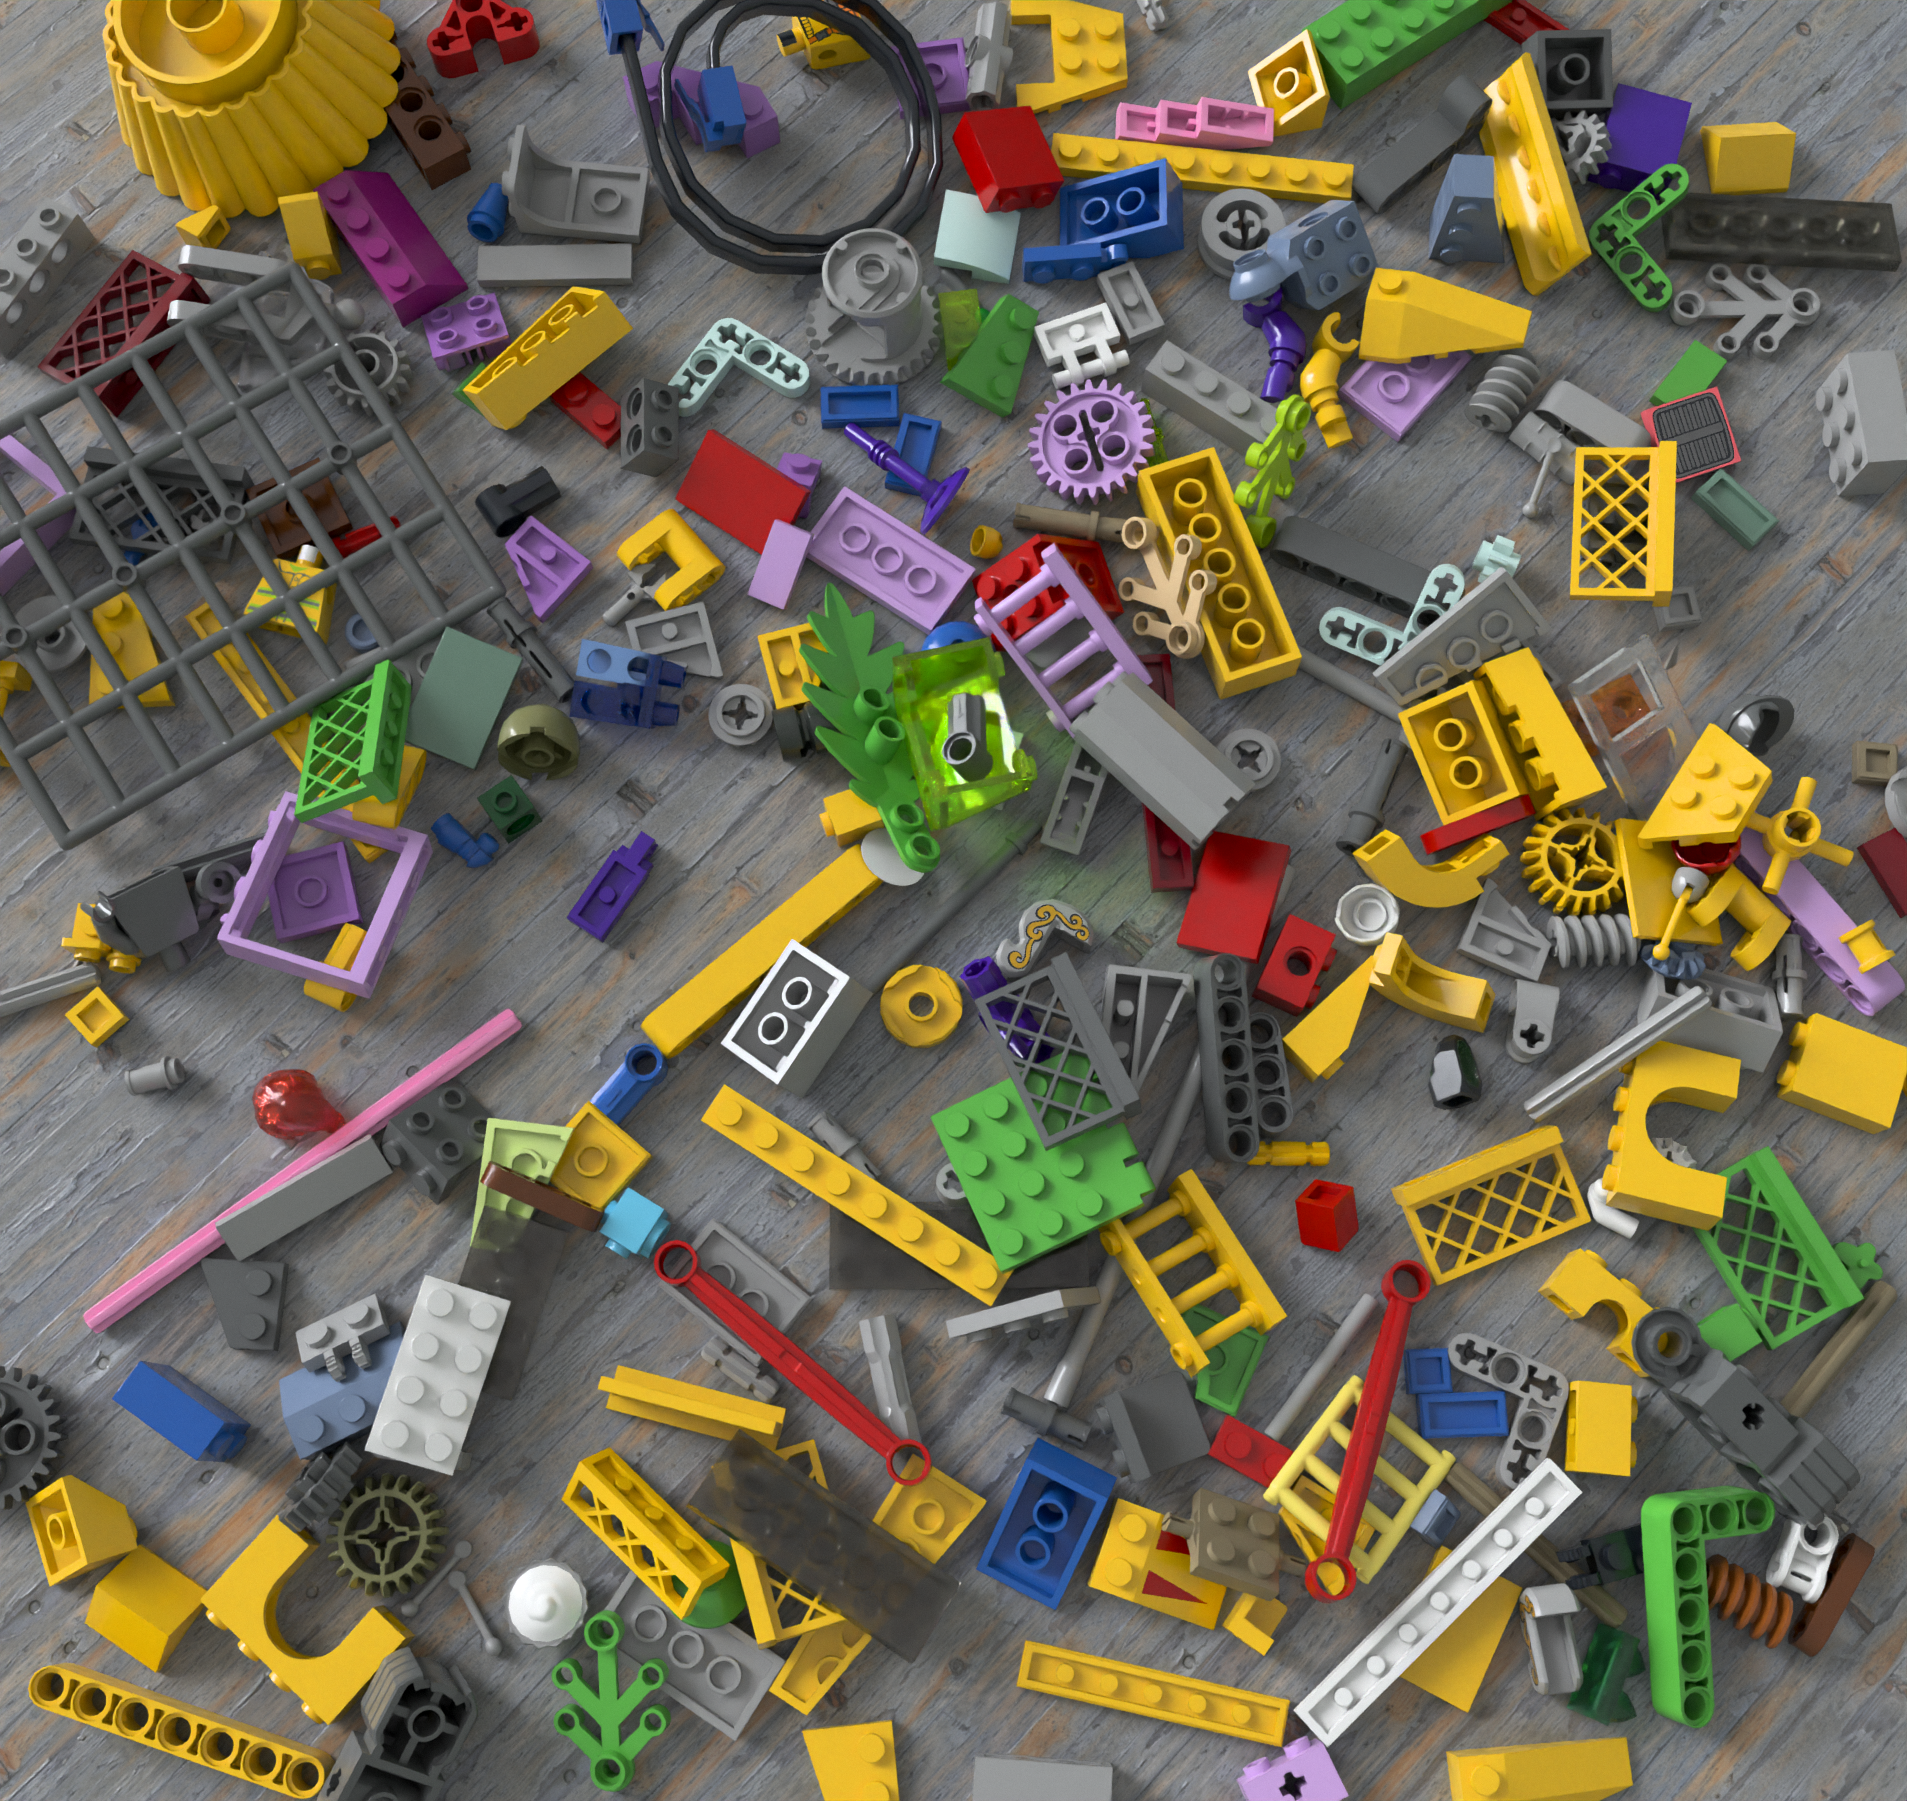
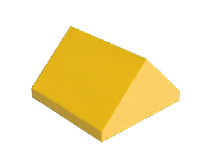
(1292, 85)
(1748, 157)
(145, 1607)

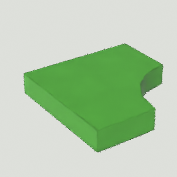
(1231, 1362)

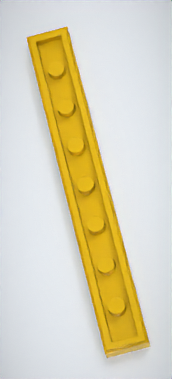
(292, 736)

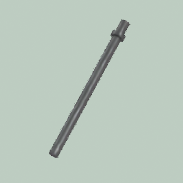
(1015, 844)

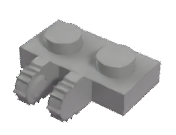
(342, 1334)

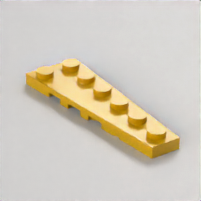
(924, 1519)

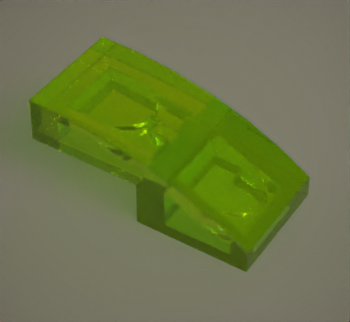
(959, 321)

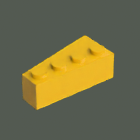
(547, 356)

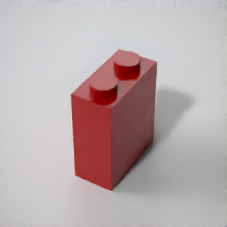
(1007, 159)

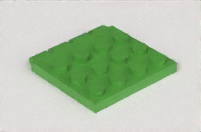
(1034, 1196)

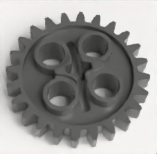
(19, 1466)

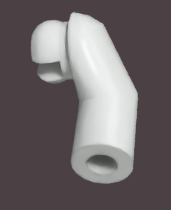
(1609, 1216)

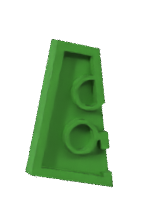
(996, 357)

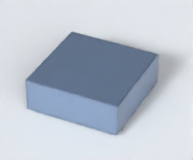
(1435, 1519)

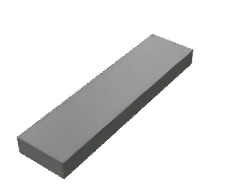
(555, 265)
(303, 1197)

